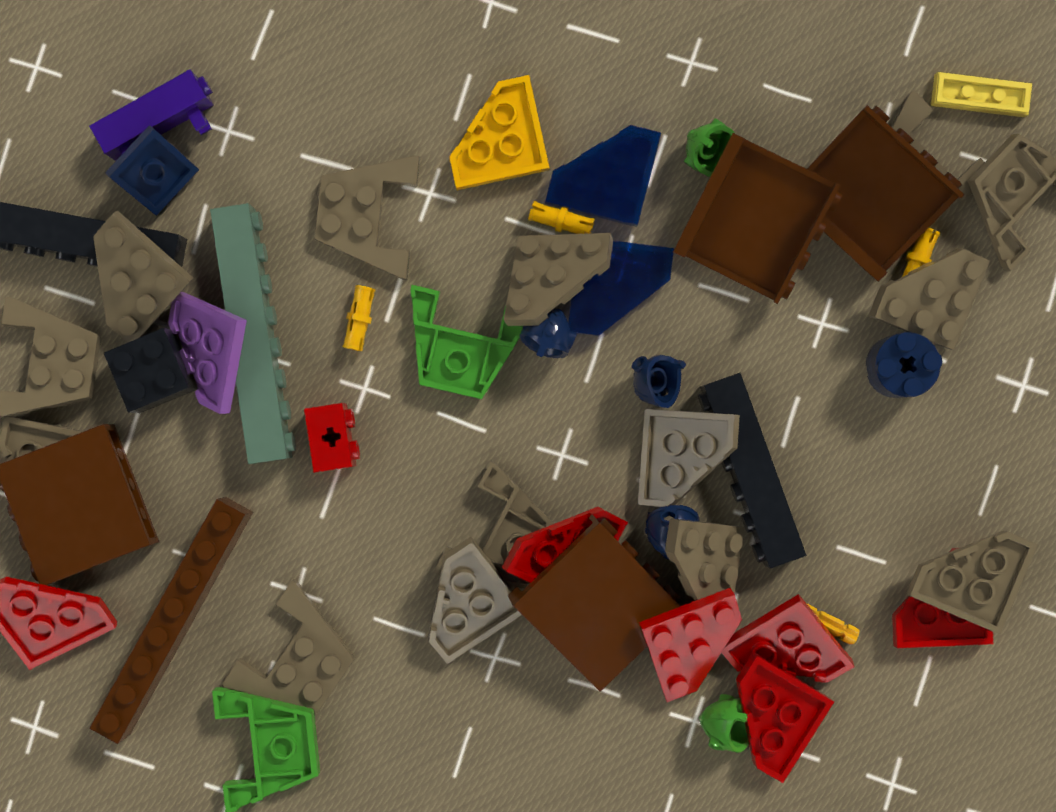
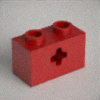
(319, 424)

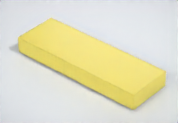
(981, 94)

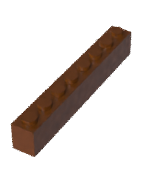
(171, 620)

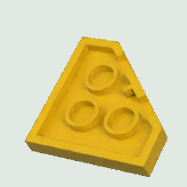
(502, 138)

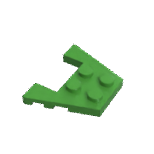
(456, 358)
(281, 745)

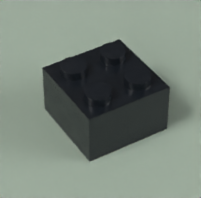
(150, 371)

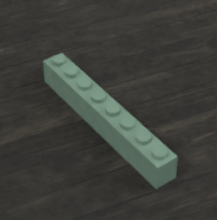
(246, 295)

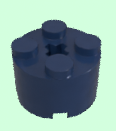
(920, 360)

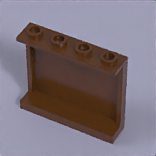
(886, 191)
(758, 218)
(76, 504)
(593, 603)

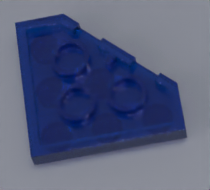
(608, 178)
(632, 277)

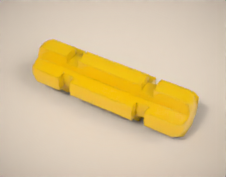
(846, 633)

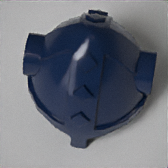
(550, 338)
(657, 377)
(657, 527)

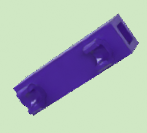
(161, 108)

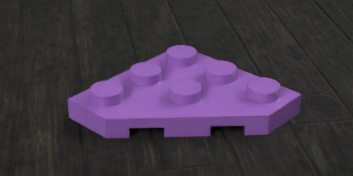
(210, 348)

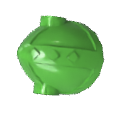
(706, 146)
(725, 724)

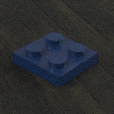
(152, 170)

